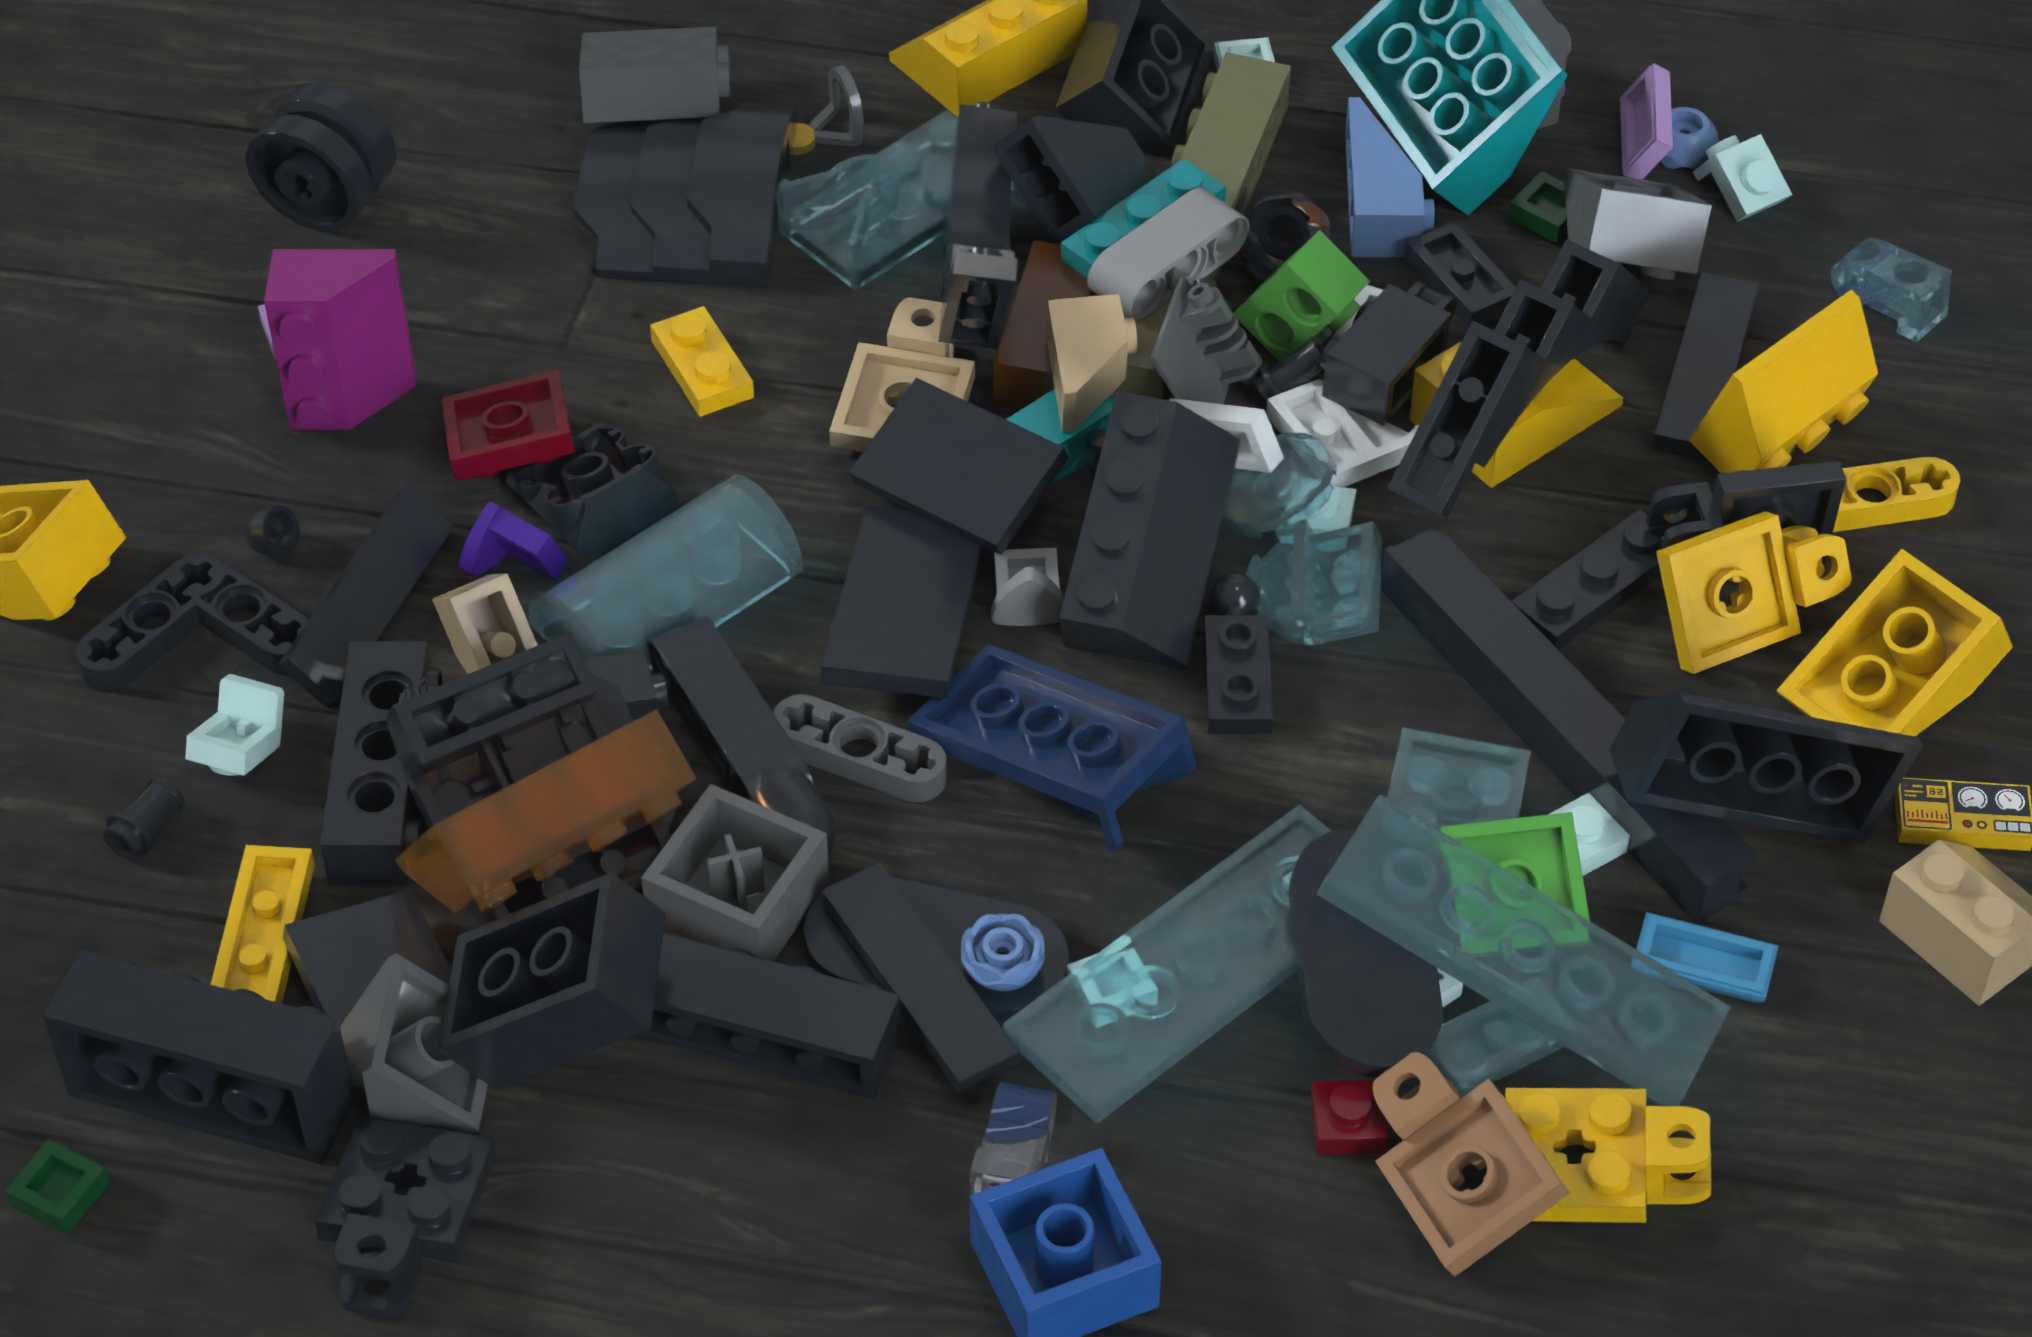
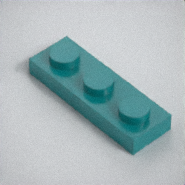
(1088, 243)

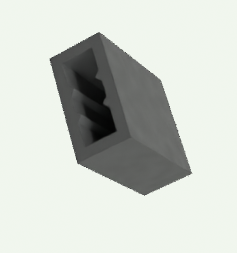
(653, 74)

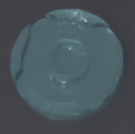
(1288, 493)

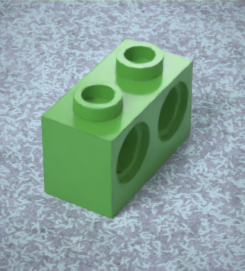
(1303, 297)

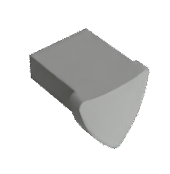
(1027, 587)

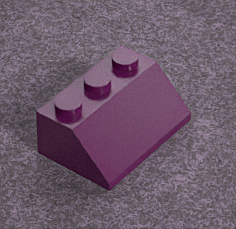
(338, 334)

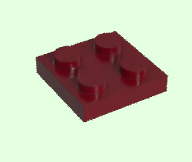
(507, 425)

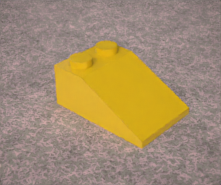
(1557, 413)
(51, 546)
(1899, 653)

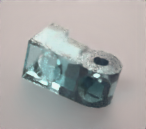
(1896, 285)

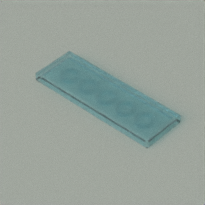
(1525, 952)
(1170, 976)

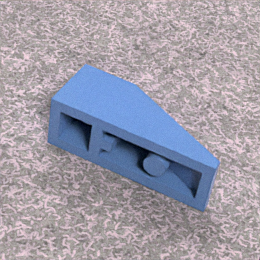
(1382, 189)

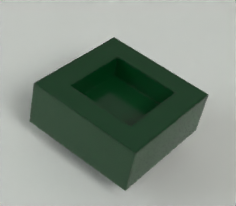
(1541, 207)
(57, 1186)

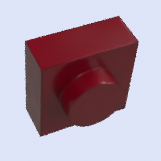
(1347, 1118)

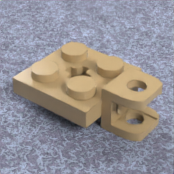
(884, 374)

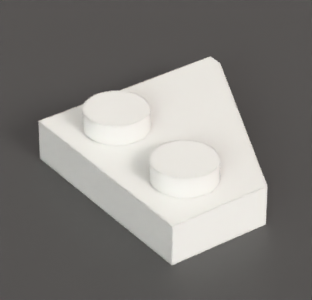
(1352, 440)

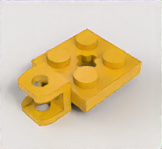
(1773, 574)
(1628, 1147)

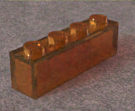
(550, 814)

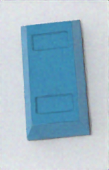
(1710, 957)

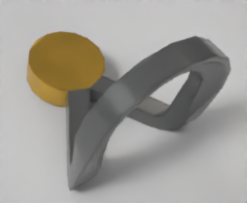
(809, 134)

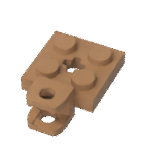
(1442, 1137)

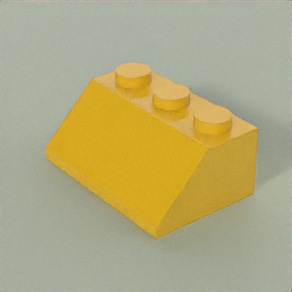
(992, 49)
(1791, 392)

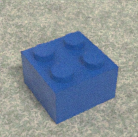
(1065, 1249)

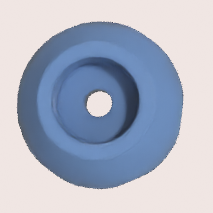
(1691, 138)
(1002, 934)

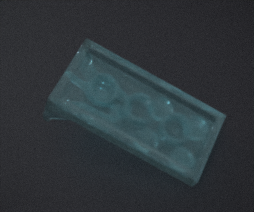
(873, 206)

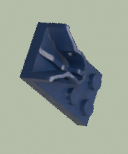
(1057, 734)

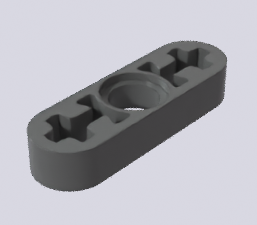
(875, 770)

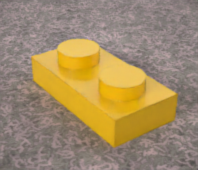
(702, 361)

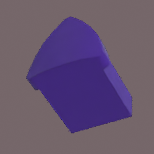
(503, 533)

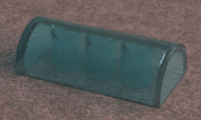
(689, 565)

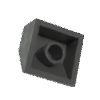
(1636, 221)

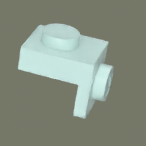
(1745, 175)
(242, 729)

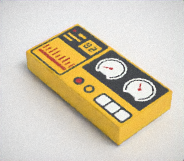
(1964, 813)

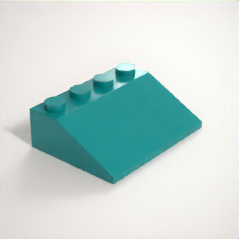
(1454, 87)

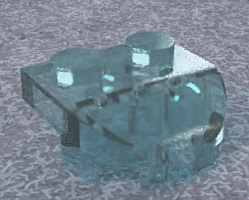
(1320, 583)

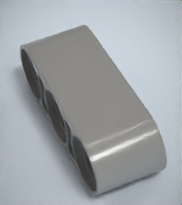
(1180, 240)

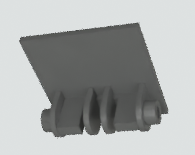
(1202, 346)

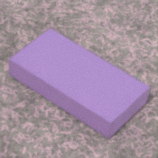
(1646, 122)

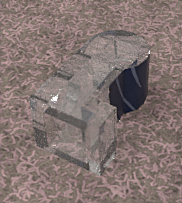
(1015, 1136)

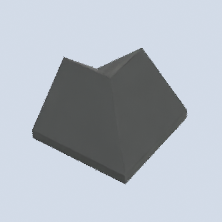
(395, 1045)

